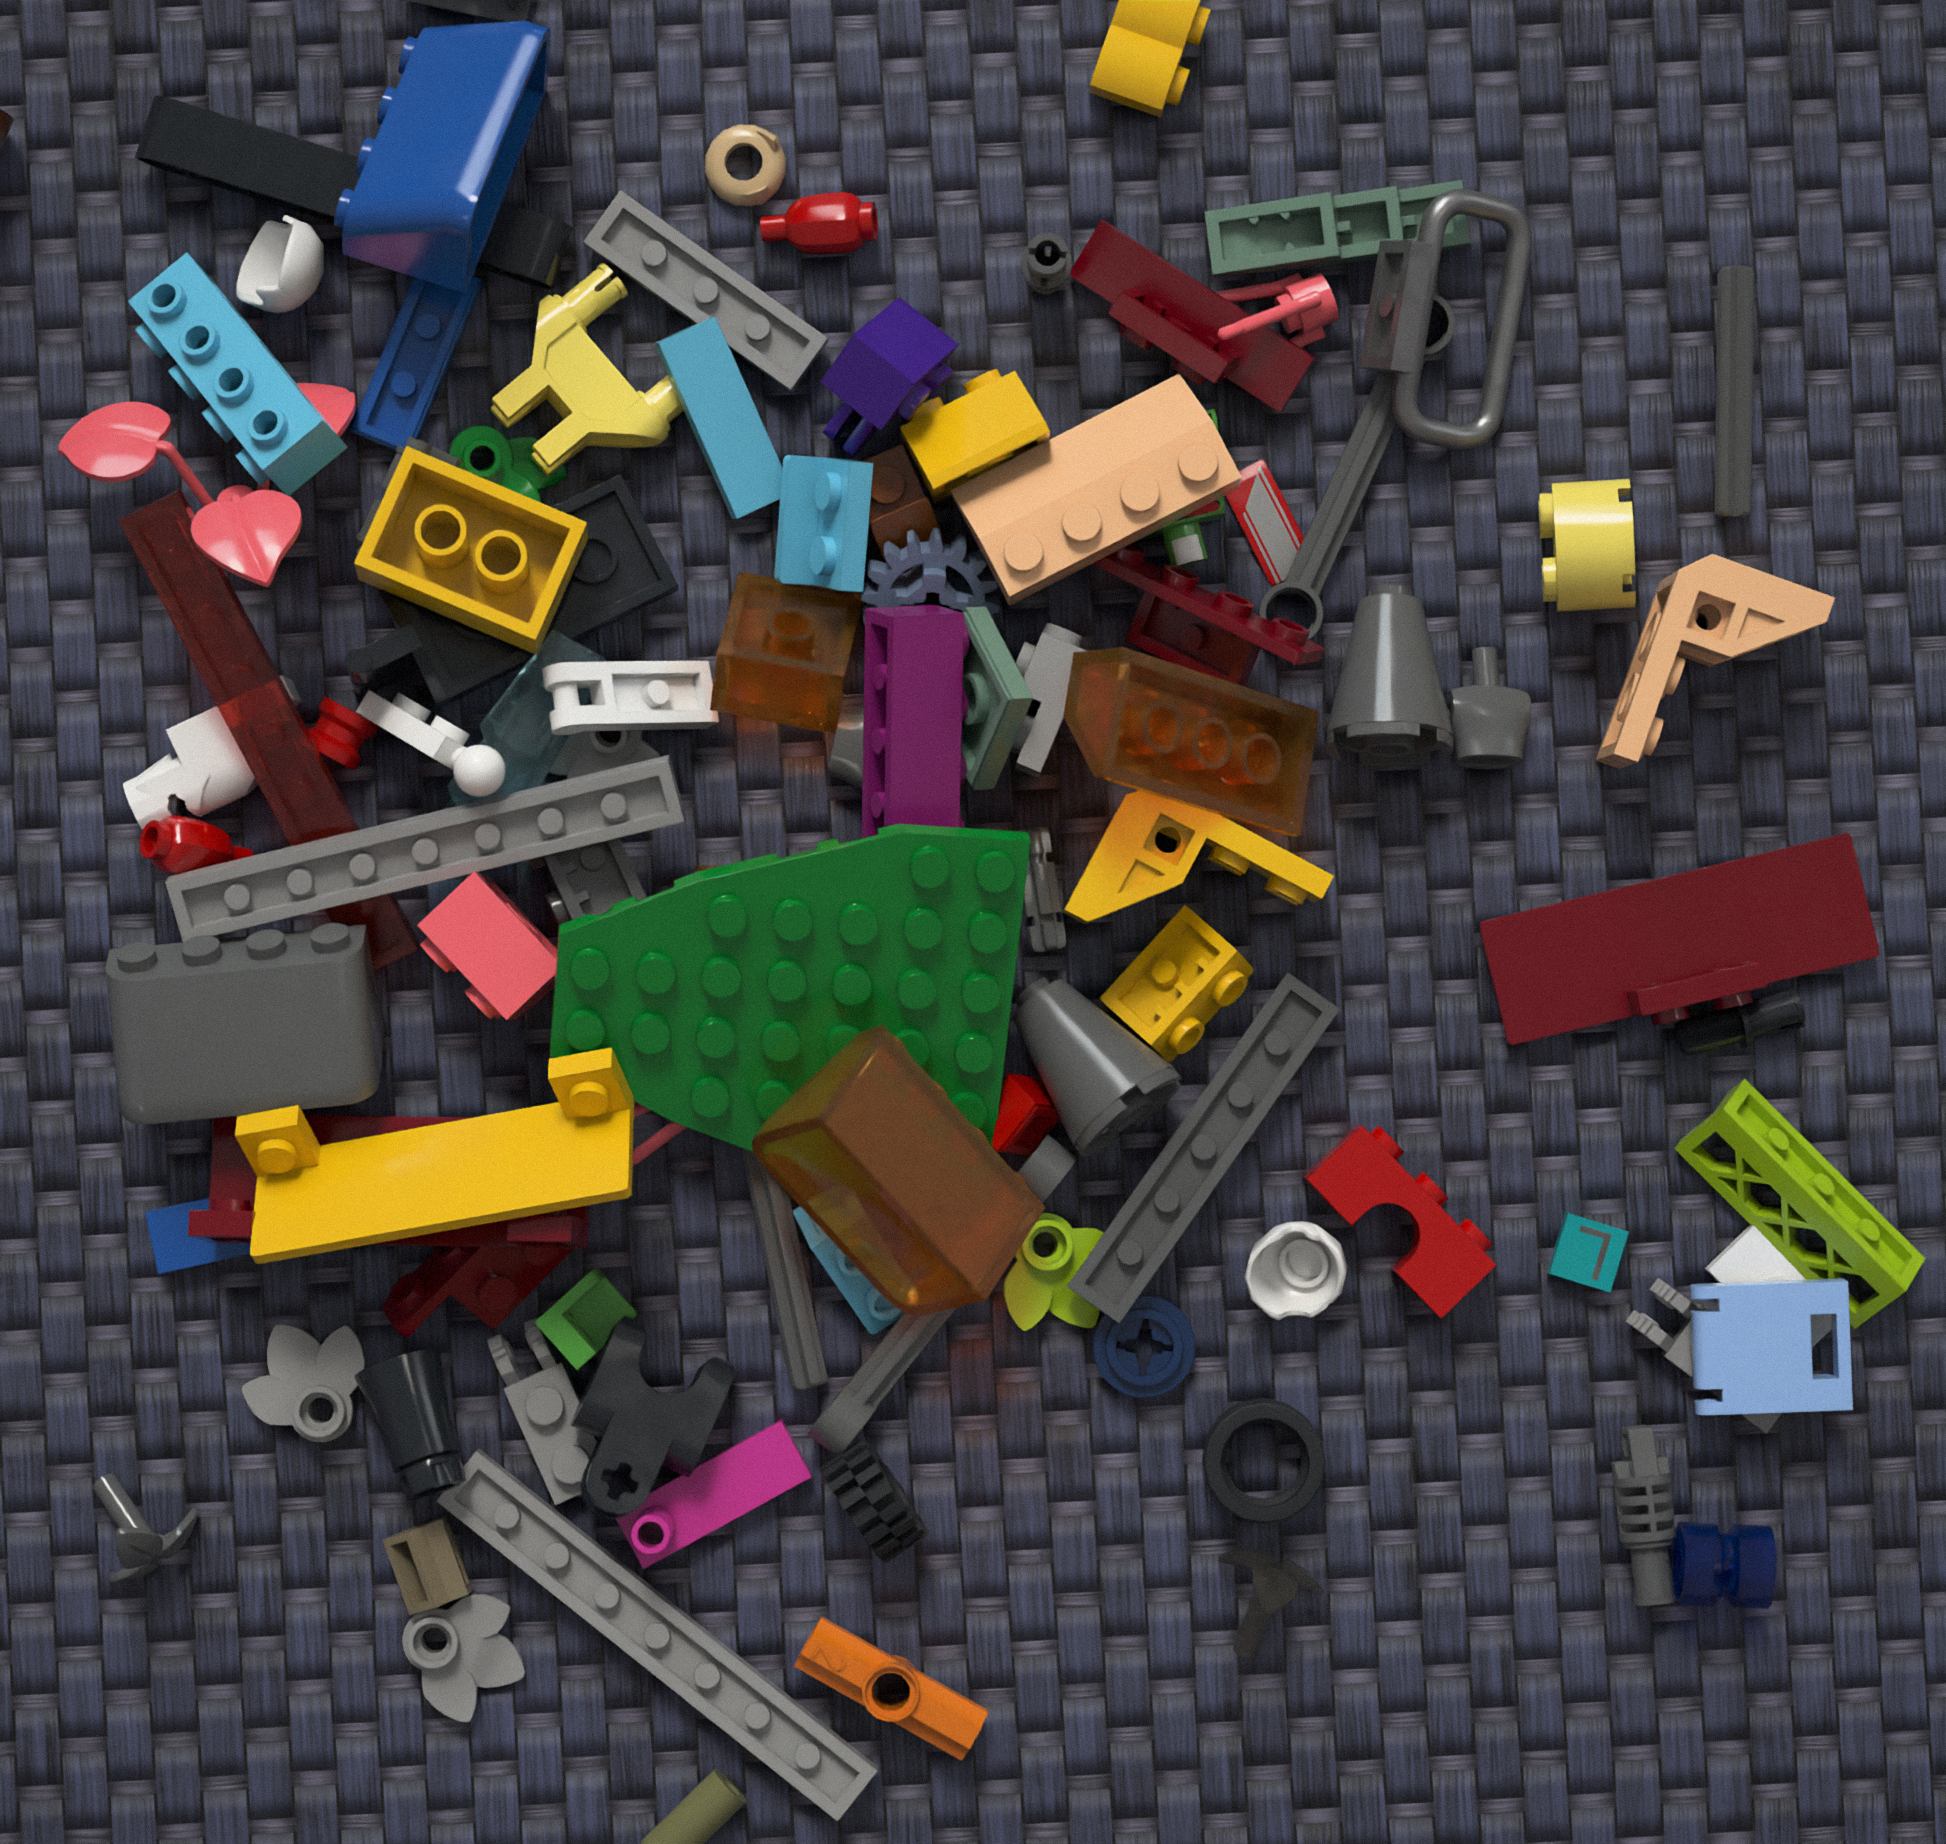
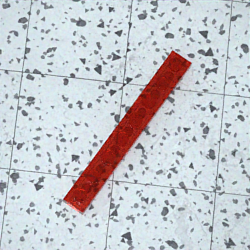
(255, 703)

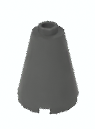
(1389, 686)
(1091, 1065)

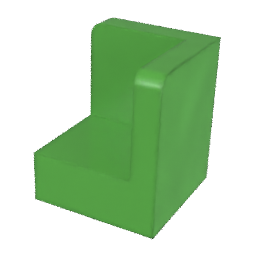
(584, 1317)

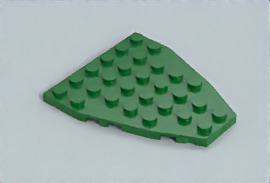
(774, 964)

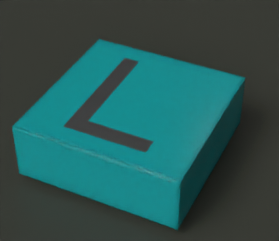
(1587, 1252)

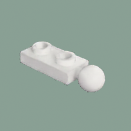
(476, 769)

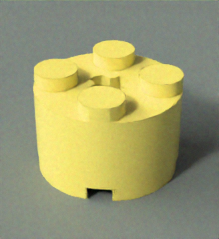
(1589, 545)

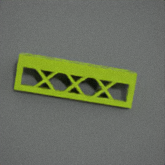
(1811, 1198)

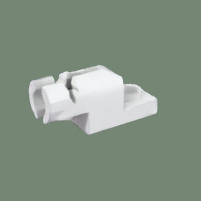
(204, 774)

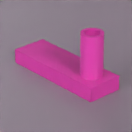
(715, 1493)

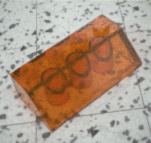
(1192, 737)

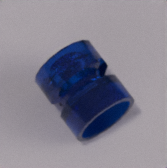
(1746, 1568)

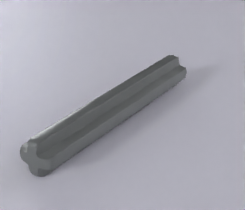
(1734, 392)
(786, 1276)

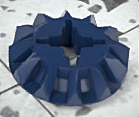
(1165, 1368)

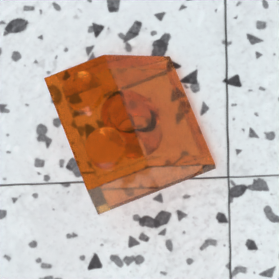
(786, 653)

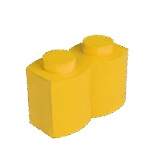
(1145, 52)

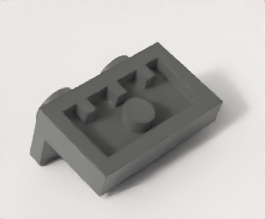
(588, 879)

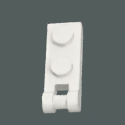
(630, 696)

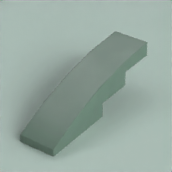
(1323, 229)

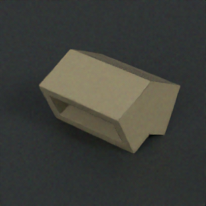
(428, 1565)

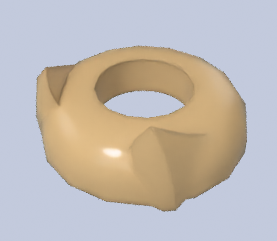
(764, 184)

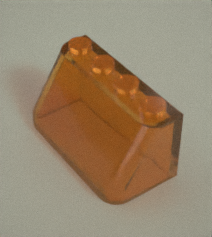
(899, 1177)

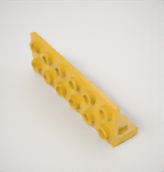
(442, 1173)

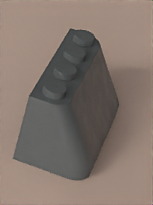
(244, 1023)

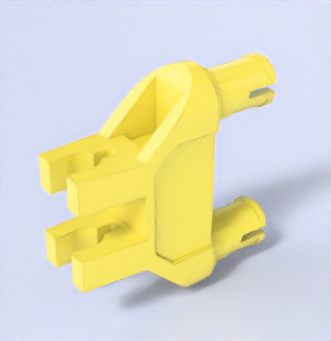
(582, 382)

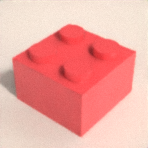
(492, 946)

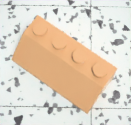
(1096, 488)

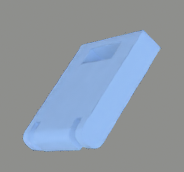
(1762, 1347)

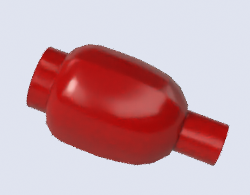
(824, 224)
(187, 845)

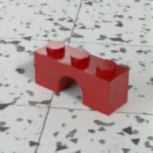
(1443, 1256)

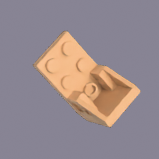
(1741, 614)

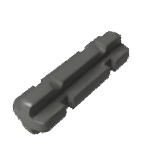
(1042, 895)

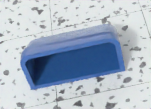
(445, 149)

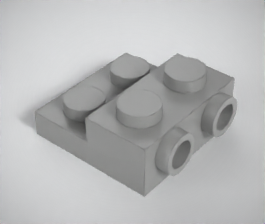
(1047, 676)

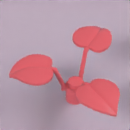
(239, 531)

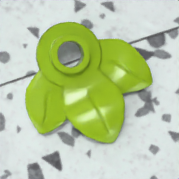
(1041, 1282)

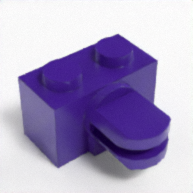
(887, 372)

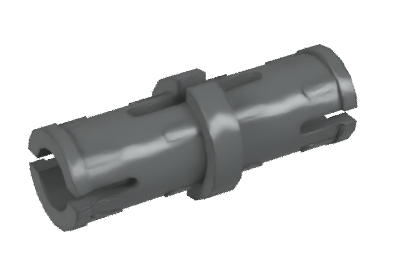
(1058, 256)

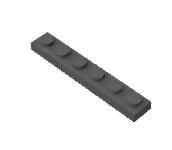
(1203, 1148)

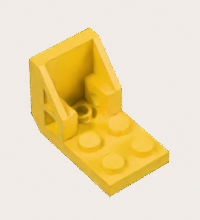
(1132, 868)

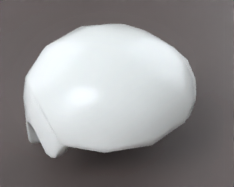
(281, 266)
(1295, 1270)

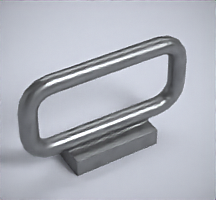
(1403, 306)

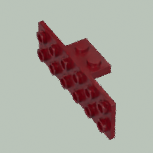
(1679, 940)

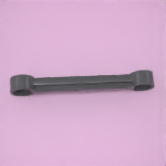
(1349, 487)
(912, 1333)

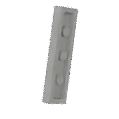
(705, 288)

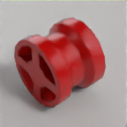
(341, 733)

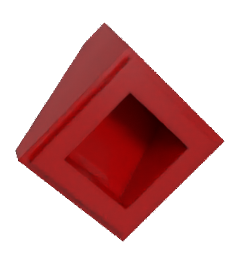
(1023, 1115)

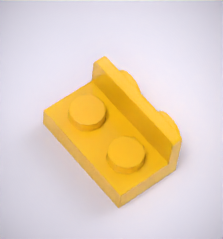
(1178, 984)

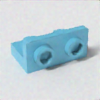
(823, 522)

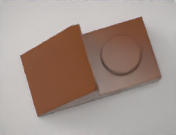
(898, 501)

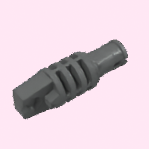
(1645, 1514)

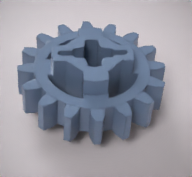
(894, 588)

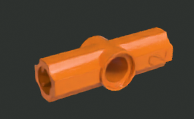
(928, 1709)

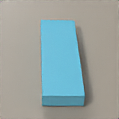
(722, 416)

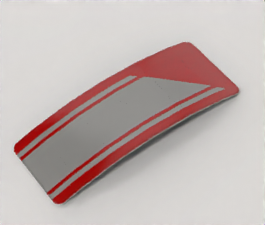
(1266, 521)

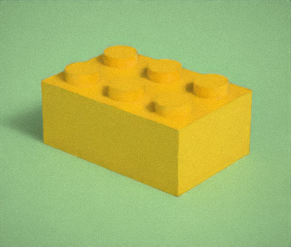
(471, 550)

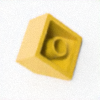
(973, 432)

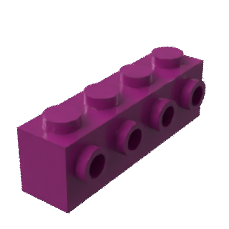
(913, 717)

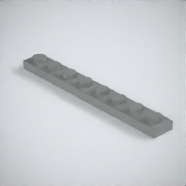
(426, 848)
(659, 1635)

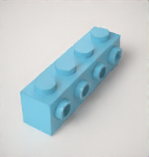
(237, 376)

